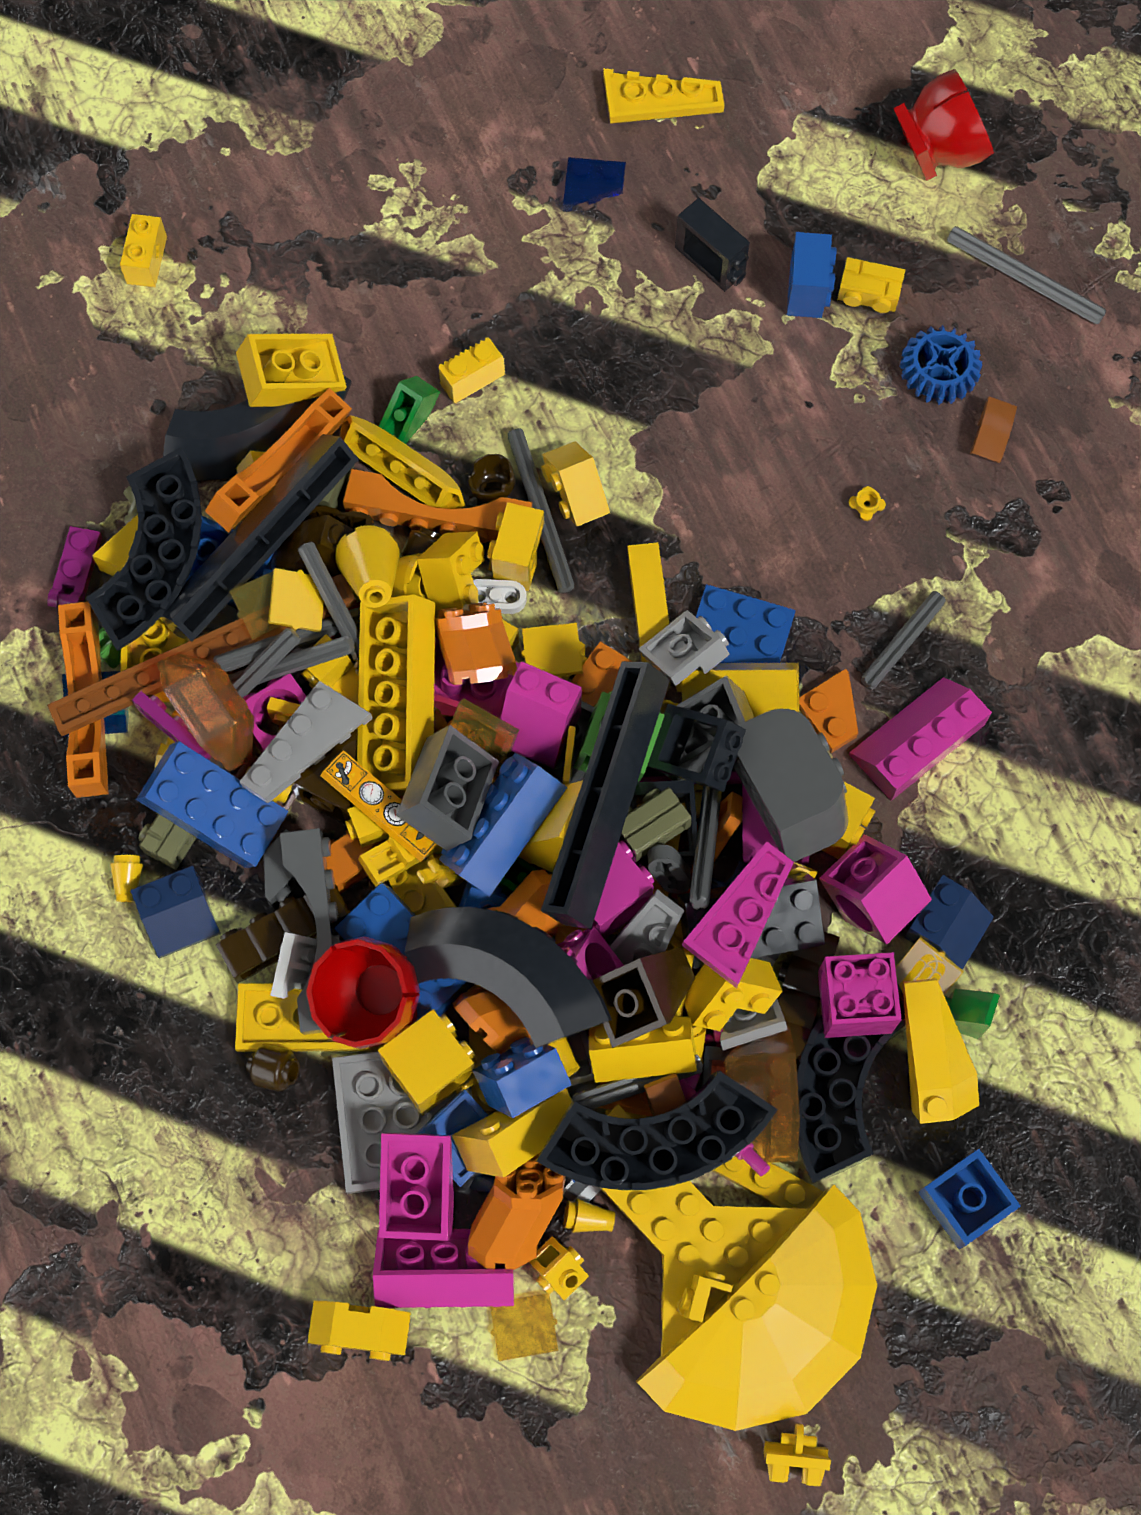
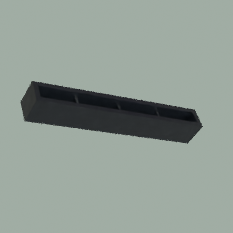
(258, 536)
(605, 795)

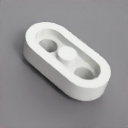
(498, 590)

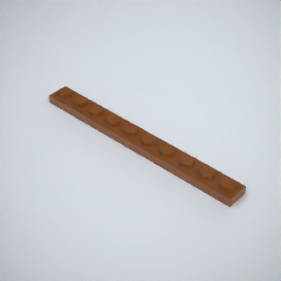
(118, 690)

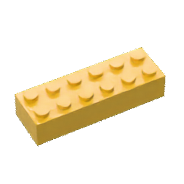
(396, 687)

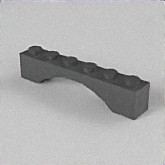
(305, 859)

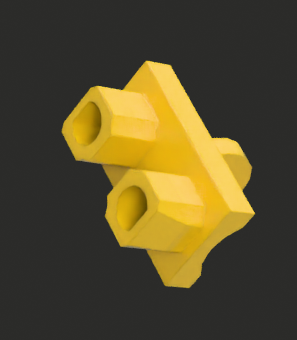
(796, 1451)

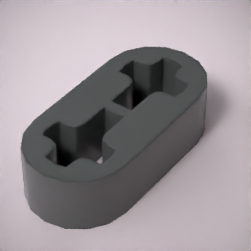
(669, 869)

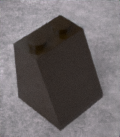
(323, 532)
(317, 792)
(644, 994)

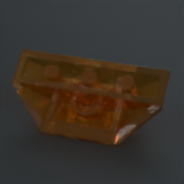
(209, 708)
(770, 1072)

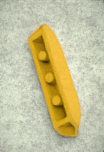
(401, 464)

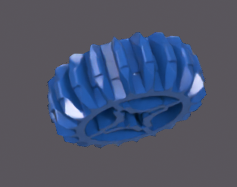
(939, 375)

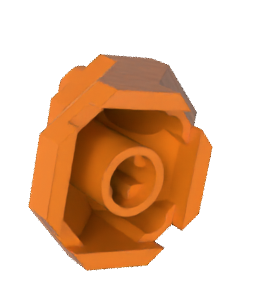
(474, 644)
(528, 900)
(490, 1018)
(515, 1216)

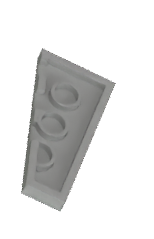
(310, 732)
(648, 930)

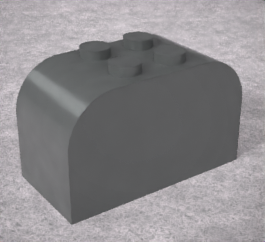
(793, 782)

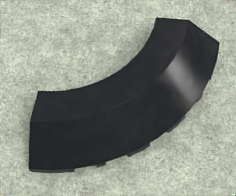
(223, 437)
(160, 553)
(511, 962)
(830, 1098)
(657, 1148)

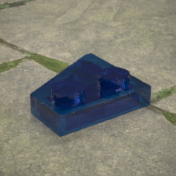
(592, 180)

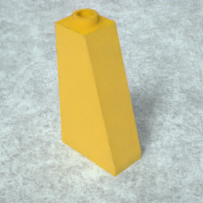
(764, 684)

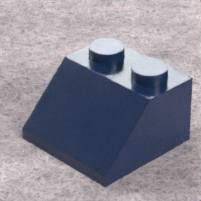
(175, 912)
(951, 921)

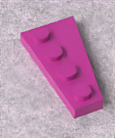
(736, 921)

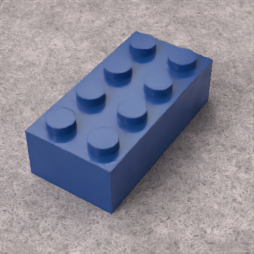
(211, 805)
(507, 822)
(387, 919)

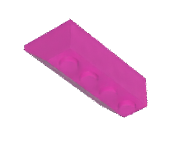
(920, 736)
(437, 1275)

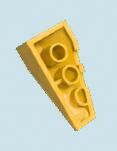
(939, 1064)

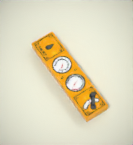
(376, 802)

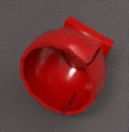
(944, 126)
(363, 992)

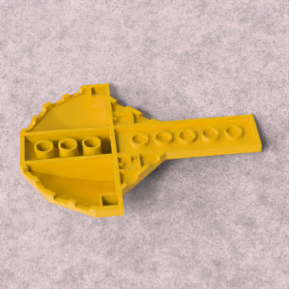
(792, 1310)

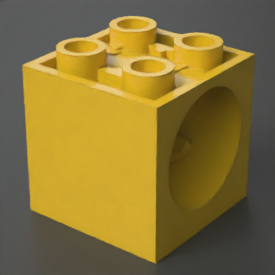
(429, 1061)

